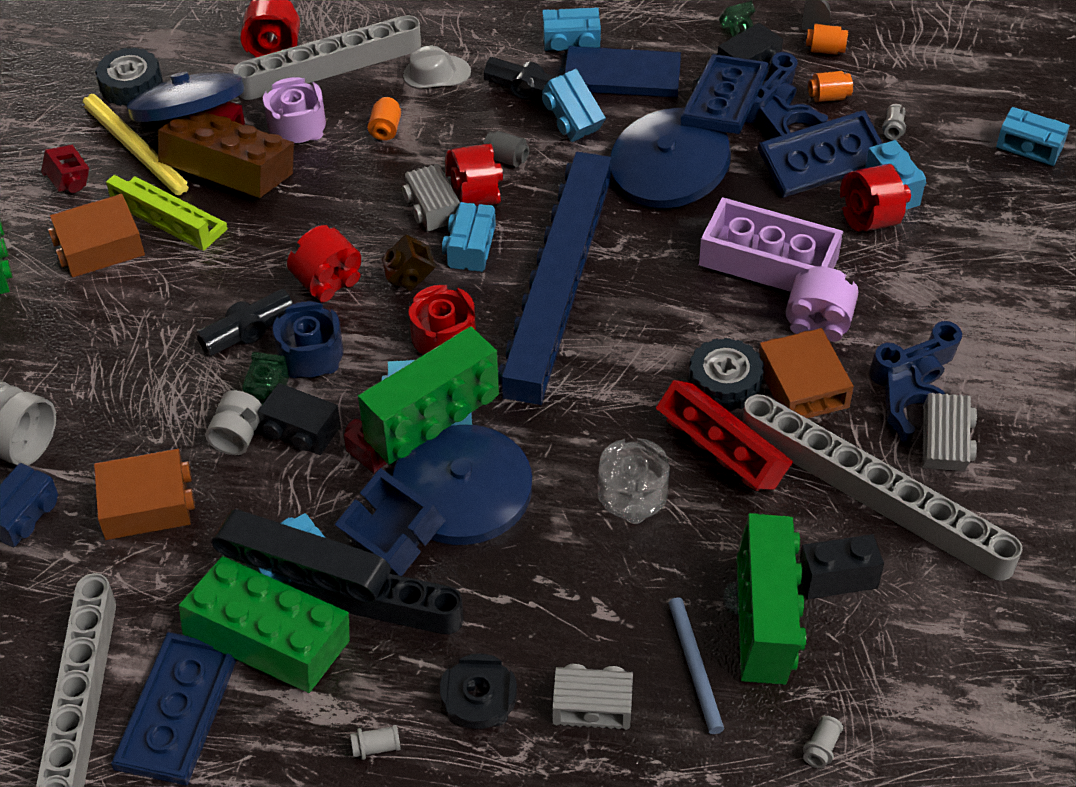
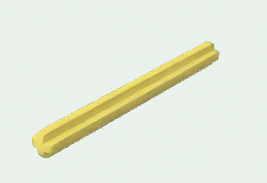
(135, 144)

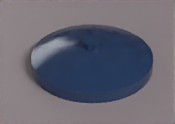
(185, 95)
(668, 162)
(472, 479)

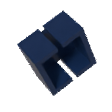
(397, 524)

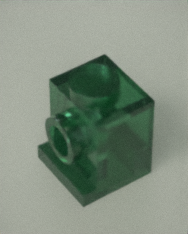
(264, 375)

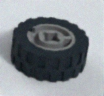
(127, 74)
(731, 356)

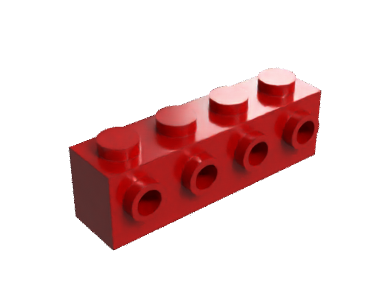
(724, 436)

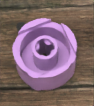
(295, 110)
(822, 301)

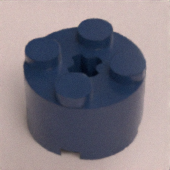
(309, 339)

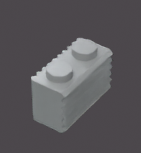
(431, 196)
(948, 432)
(592, 697)

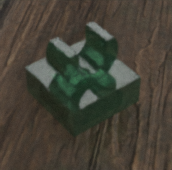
(737, 15)

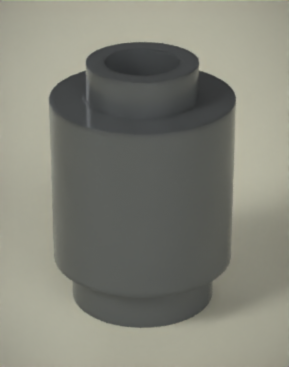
(508, 148)

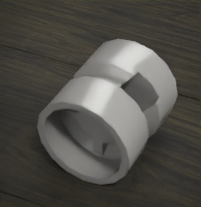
(234, 423)

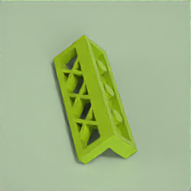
(167, 212)

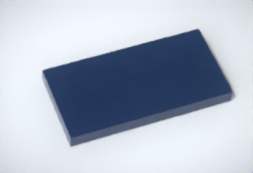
(626, 70)
(724, 94)
(819, 153)
(174, 710)

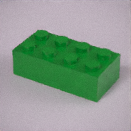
(429, 395)
(769, 599)
(265, 623)

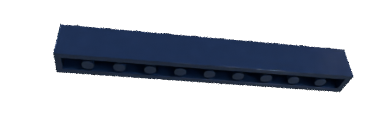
(556, 279)

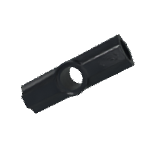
(522, 80)
(243, 322)

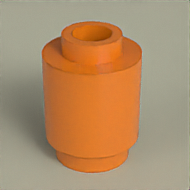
(827, 39)
(830, 86)
(384, 119)

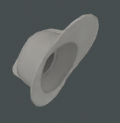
(435, 68)

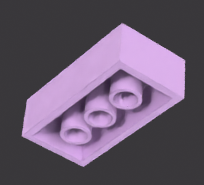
(766, 244)

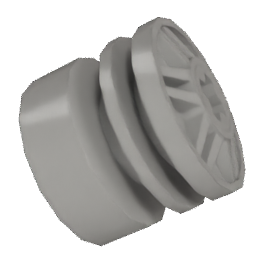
(25, 425)

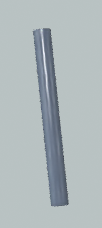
(696, 666)

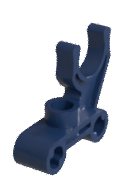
(775, 96)
(911, 371)

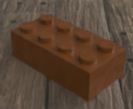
(226, 152)

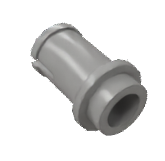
(894, 124)
(374, 741)
(819, 750)

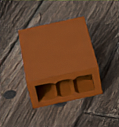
(95, 235)
(806, 373)
(143, 494)

